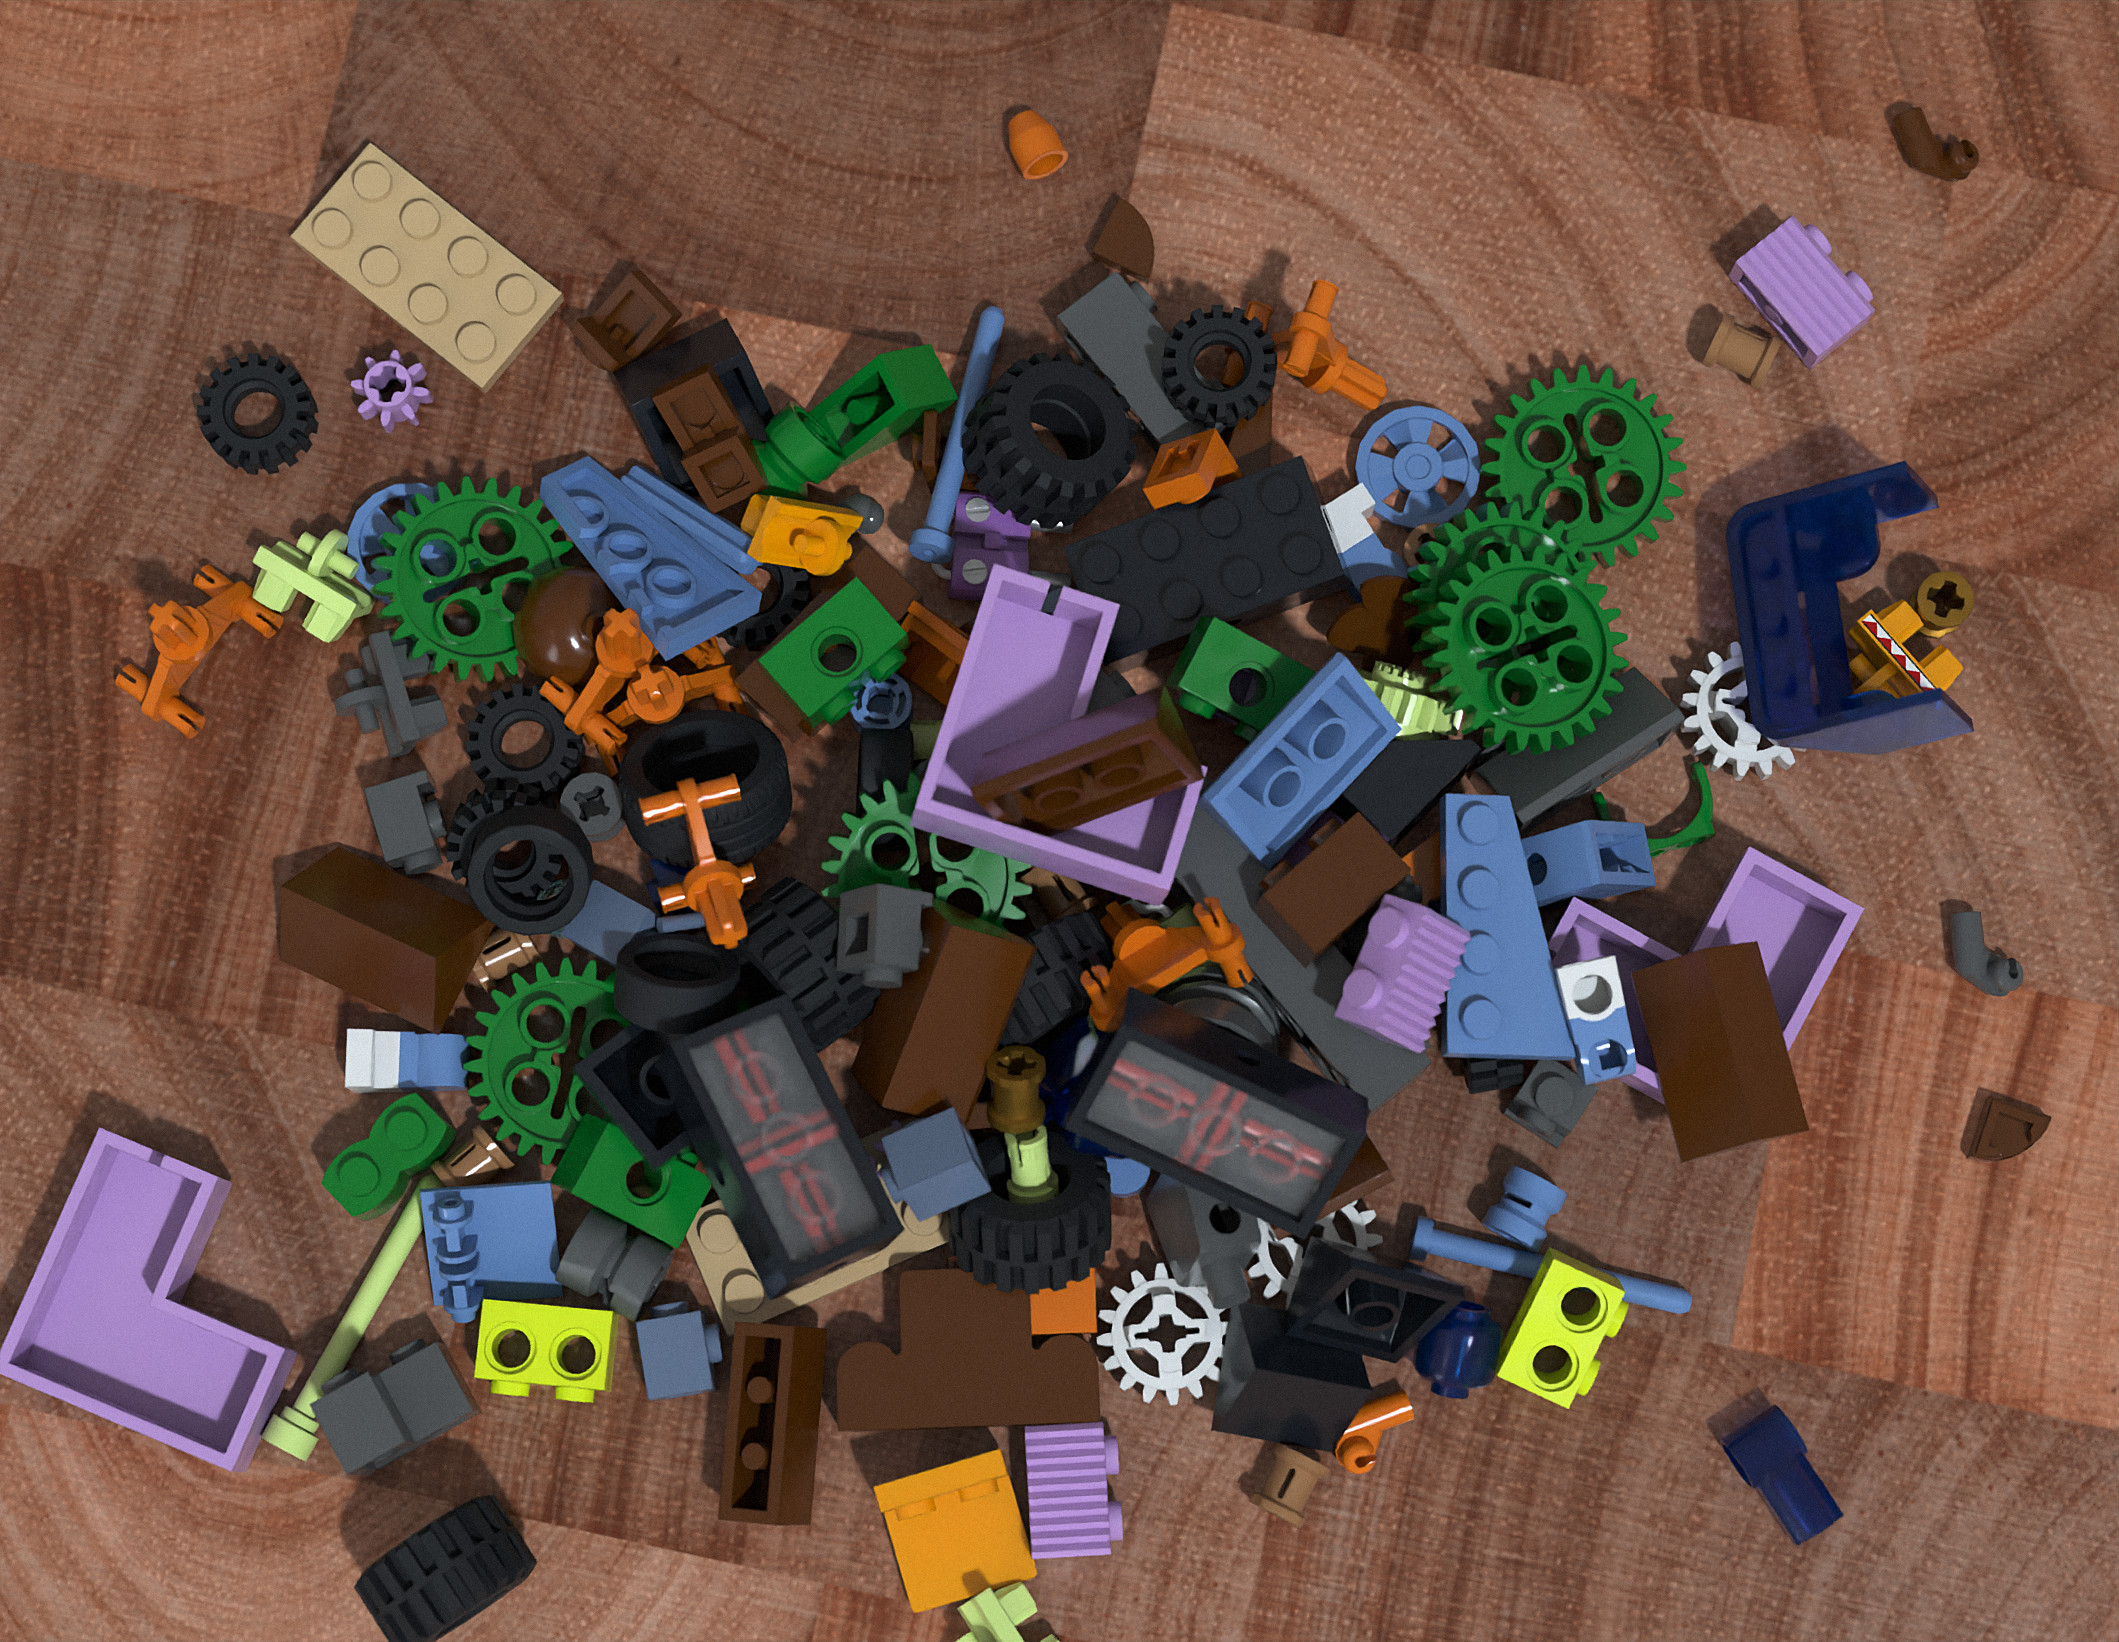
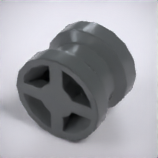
(603, 814)

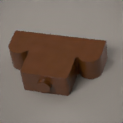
(965, 1363)

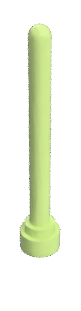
(296, 1426)

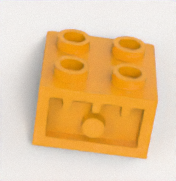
(956, 1531)

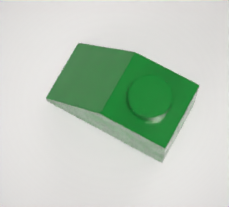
(885, 401)

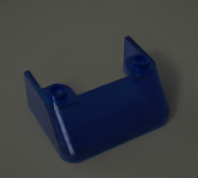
(1789, 617)

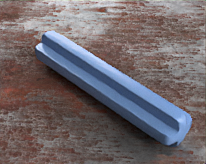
(710, 530)

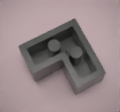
(391, 1413)

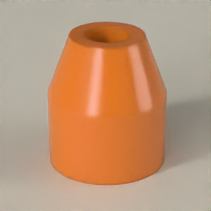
(1035, 145)

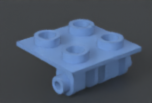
(490, 1244)

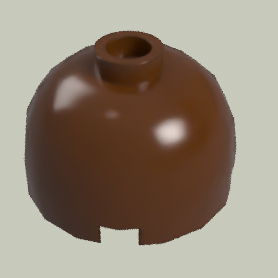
(562, 622)

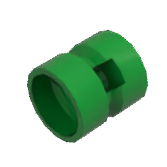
(796, 452)

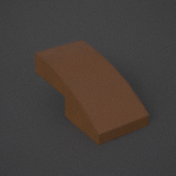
(712, 438)

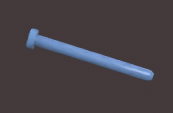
(932, 541)
(1523, 1263)

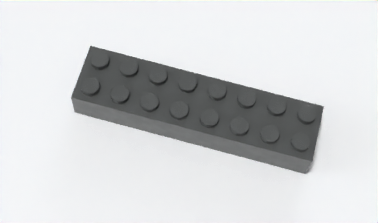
(1304, 997)

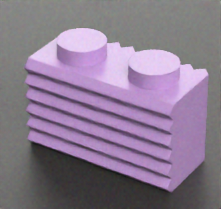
(1803, 291)
(1402, 973)
(1070, 1490)

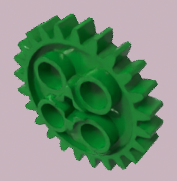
(1638, 455)
(454, 528)
(1462, 544)
(1502, 595)
(975, 869)
(511, 1048)

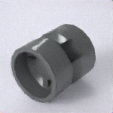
(615, 1264)

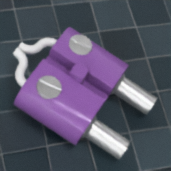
(989, 538)

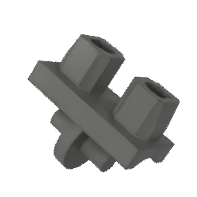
(401, 719)

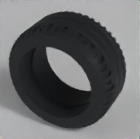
(706, 748)

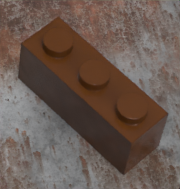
(886, 586)
(772, 1424)

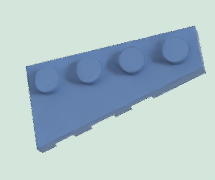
(647, 559)
(1506, 985)

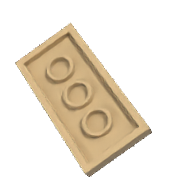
(427, 268)
(737, 1287)

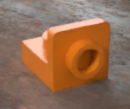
(1190, 469)

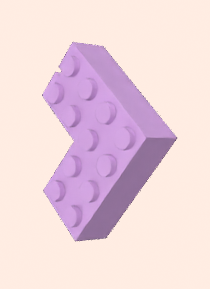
(1021, 679)
(1791, 917)
(110, 1320)

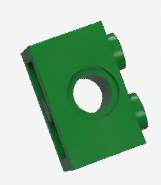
(849, 619)
(1211, 660)
(597, 1172)

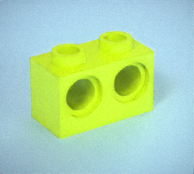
(1544, 1323)
(549, 1332)

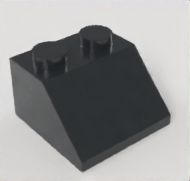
(729, 359)
(1405, 784)

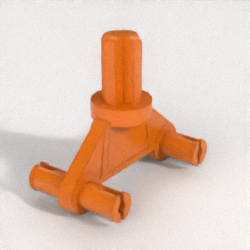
(1313, 352)
(185, 638)
(620, 651)
(661, 694)
(713, 884)
(1155, 956)

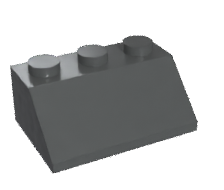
(1552, 781)

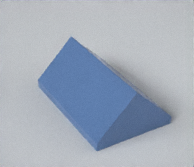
(1300, 762)

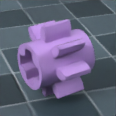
(381, 378)

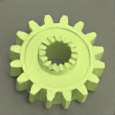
(1411, 702)

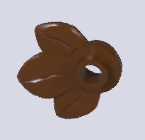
(1378, 624)

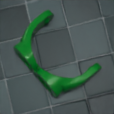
(1696, 832)

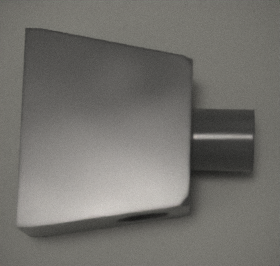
(1204, 1240)

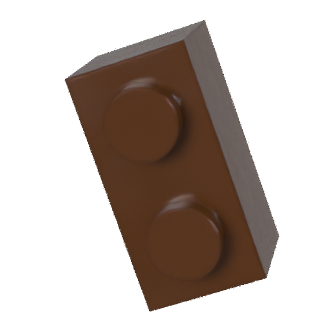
(1329, 888)

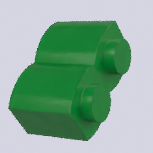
(377, 1170)

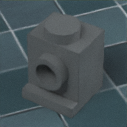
(408, 822)
(880, 933)
(1550, 1101)

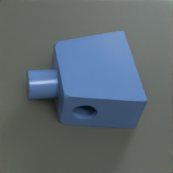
(1588, 862)

